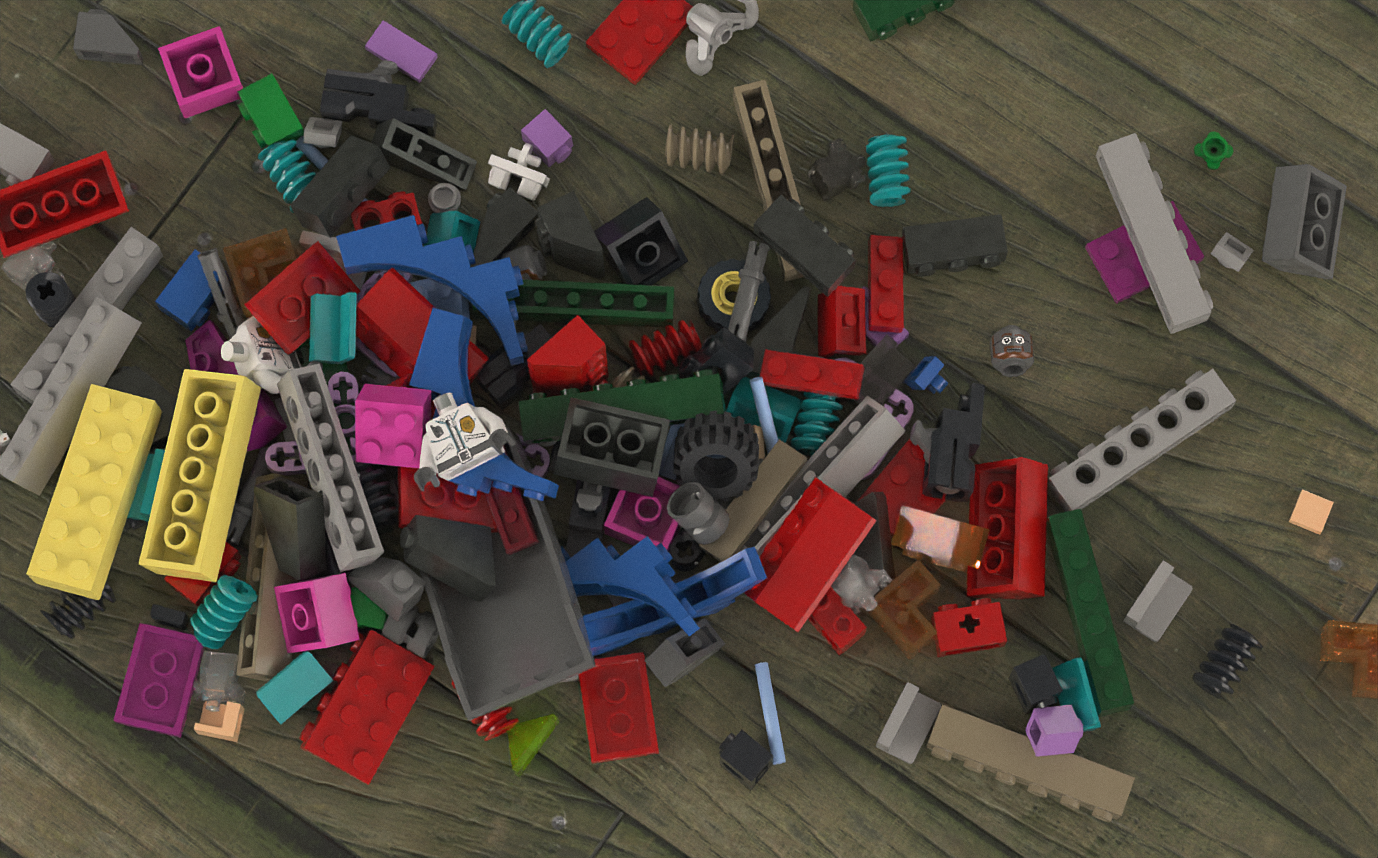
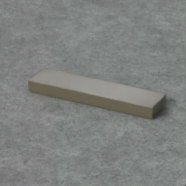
(750, 509)

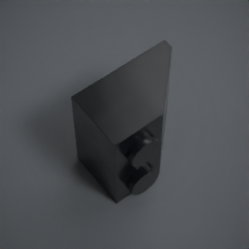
(641, 244)

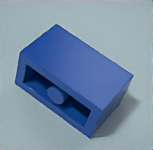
(188, 294)

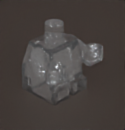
(28, 263)
(858, 584)
(218, 680)

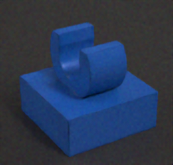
(927, 376)

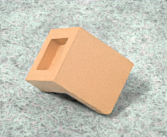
(221, 724)

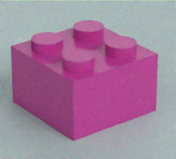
(201, 72)
(391, 424)
(641, 516)
(316, 613)

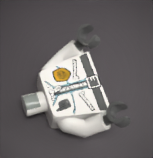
(259, 356)
(459, 440)

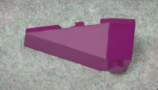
(205, 355)

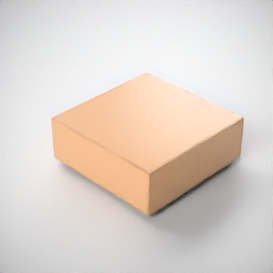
(1311, 512)

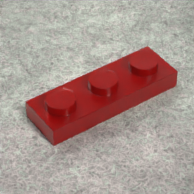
(885, 284)
(812, 374)

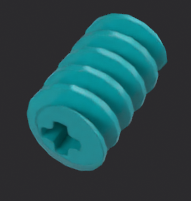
(537, 31)
(286, 170)
(886, 170)
(815, 422)
(222, 611)

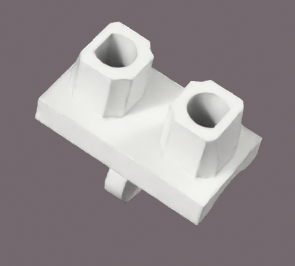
(503, 170)

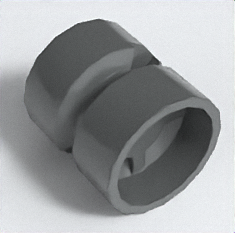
(698, 513)
(401, 631)

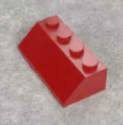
(59, 203)
(394, 322)
(569, 360)
(1012, 504)
(809, 553)

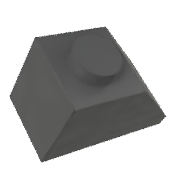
(102, 39)
(389, 586)
(683, 653)

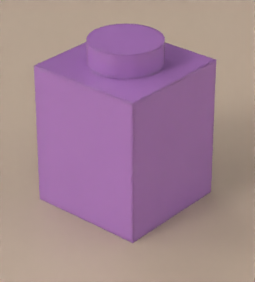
(548, 138)
(1054, 730)

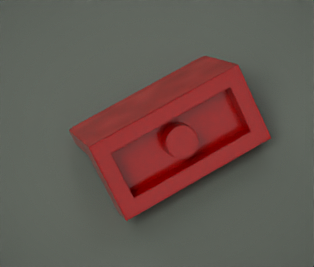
(842, 322)

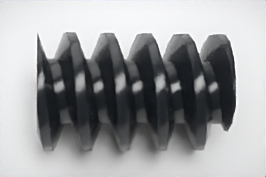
(49, 297)
(374, 494)
(74, 609)
(1226, 660)

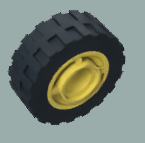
(712, 299)

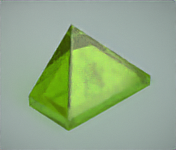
(527, 739)

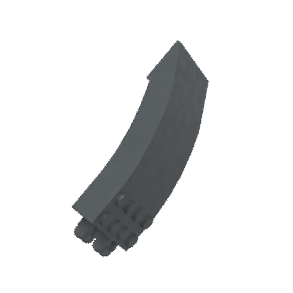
(526, 627)

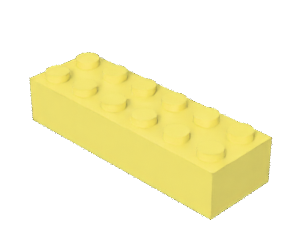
(200, 475)
(94, 492)

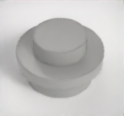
(444, 198)

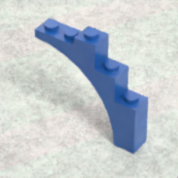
(446, 262)
(444, 369)
(637, 574)
(705, 591)

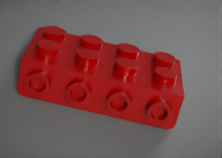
(365, 705)

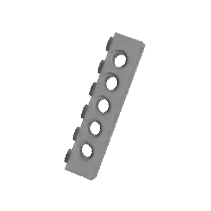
(1215, 401)
(330, 467)

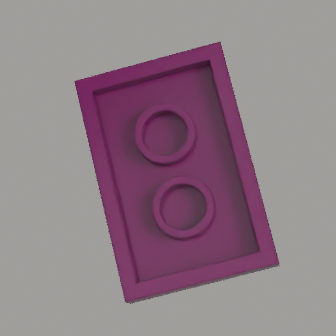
(1119, 263)
(159, 680)

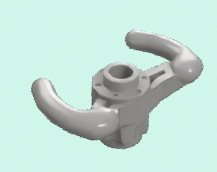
(713, 30)

